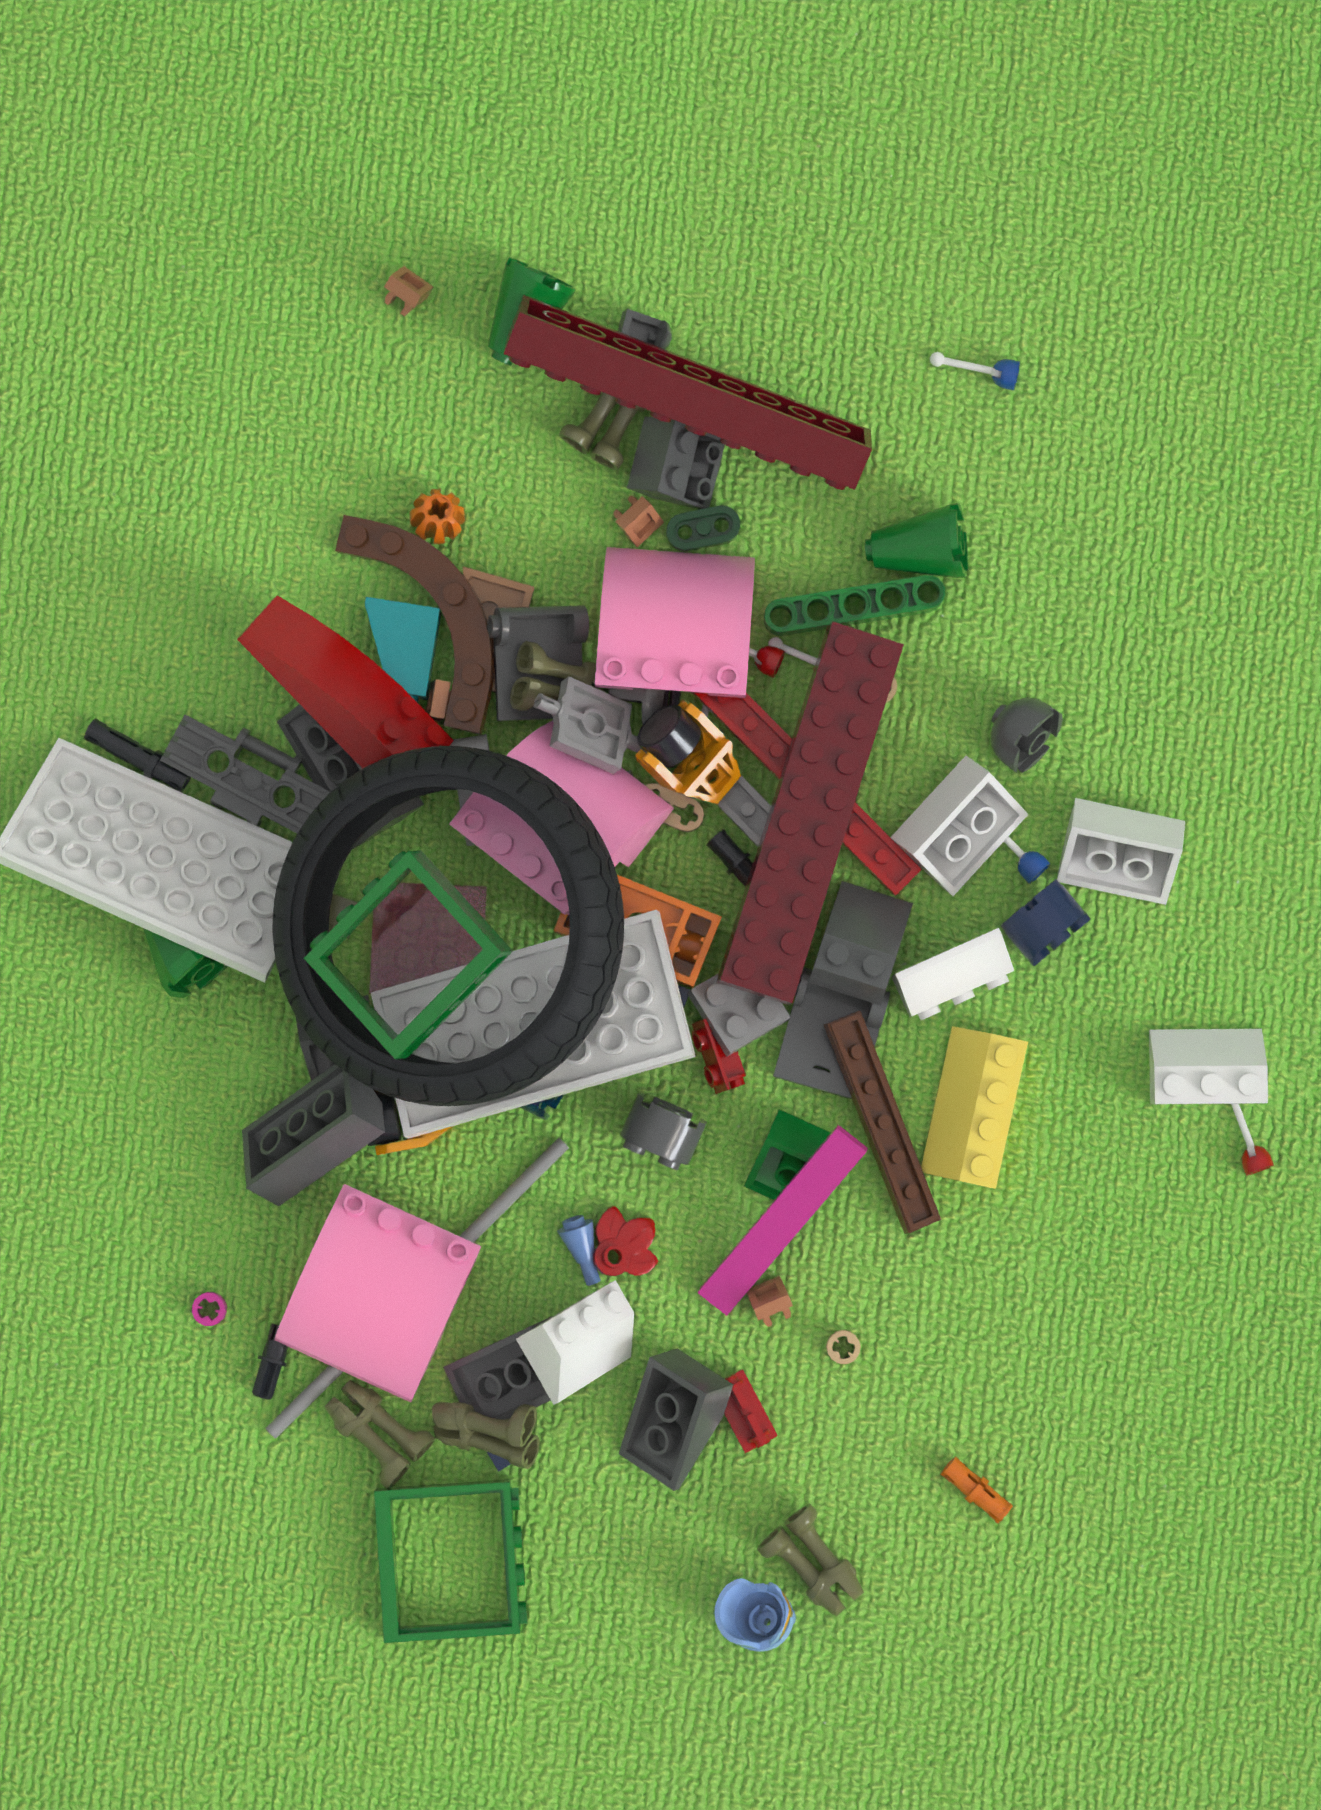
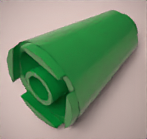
(515, 283)
(922, 544)

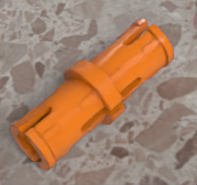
(976, 1489)

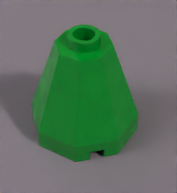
(180, 966)

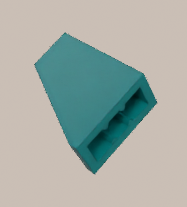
(405, 642)

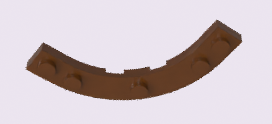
(456, 600)

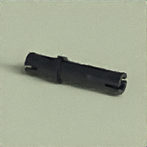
(135, 754)

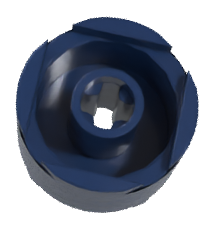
(1045, 922)

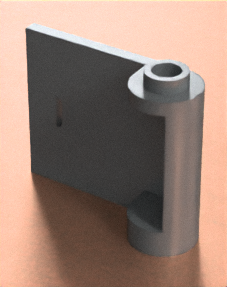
(555, 628)
(807, 1041)

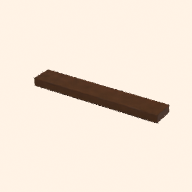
(882, 1122)

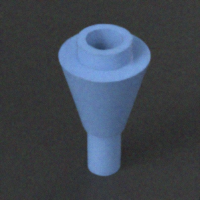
(579, 1239)

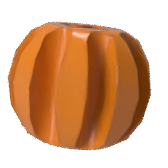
(437, 516)

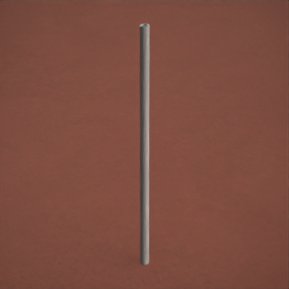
(472, 1233)

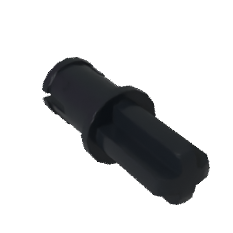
(731, 856)
(270, 1367)

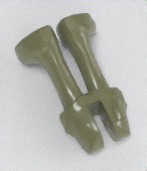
(607, 450)
(534, 661)
(509, 1438)
(392, 1463)
(819, 1582)

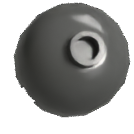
(1022, 730)

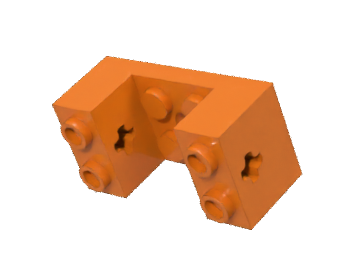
(686, 926)

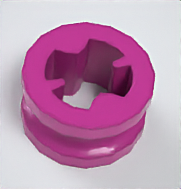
(207, 1320)

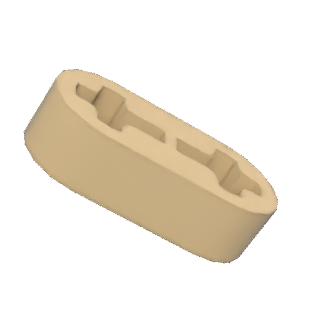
(681, 802)

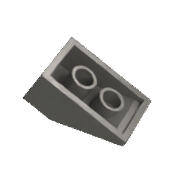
(861, 943)
(497, 1378)
(674, 1416)

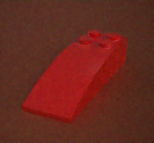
(339, 685)

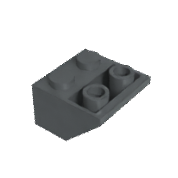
(675, 464)

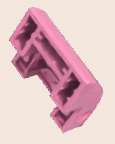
(675, 622)
(616, 803)
(377, 1293)

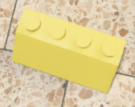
(973, 1107)

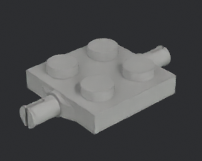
(589, 724)

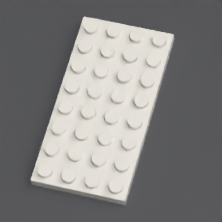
(149, 857)
(635, 1033)

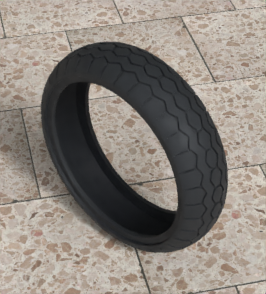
(592, 894)

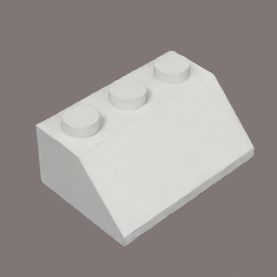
(959, 825)
(1121, 851)
(954, 974)
(1208, 1066)
(580, 1342)

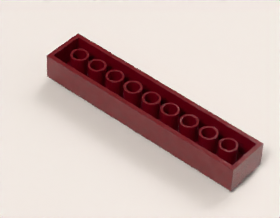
(688, 393)
(810, 813)

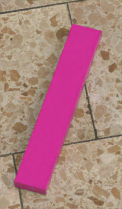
(782, 1220)

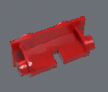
(719, 1069)
(747, 1414)

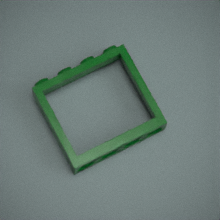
(493, 953)
(388, 1568)

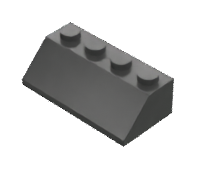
(331, 765)
(310, 1134)

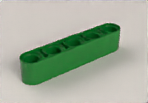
(869, 594)

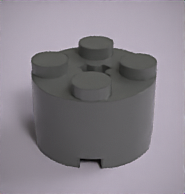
(662, 1131)

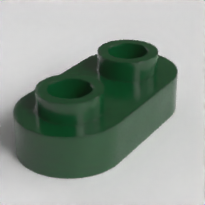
(702, 527)

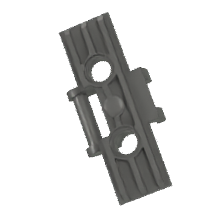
(240, 785)

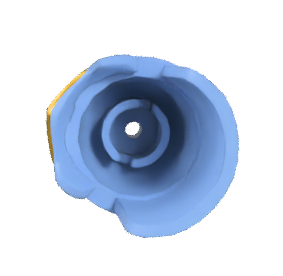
(739, 1606)

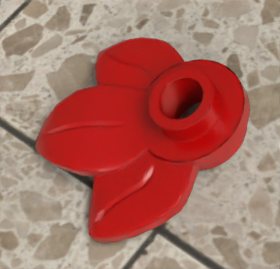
(628, 1240)

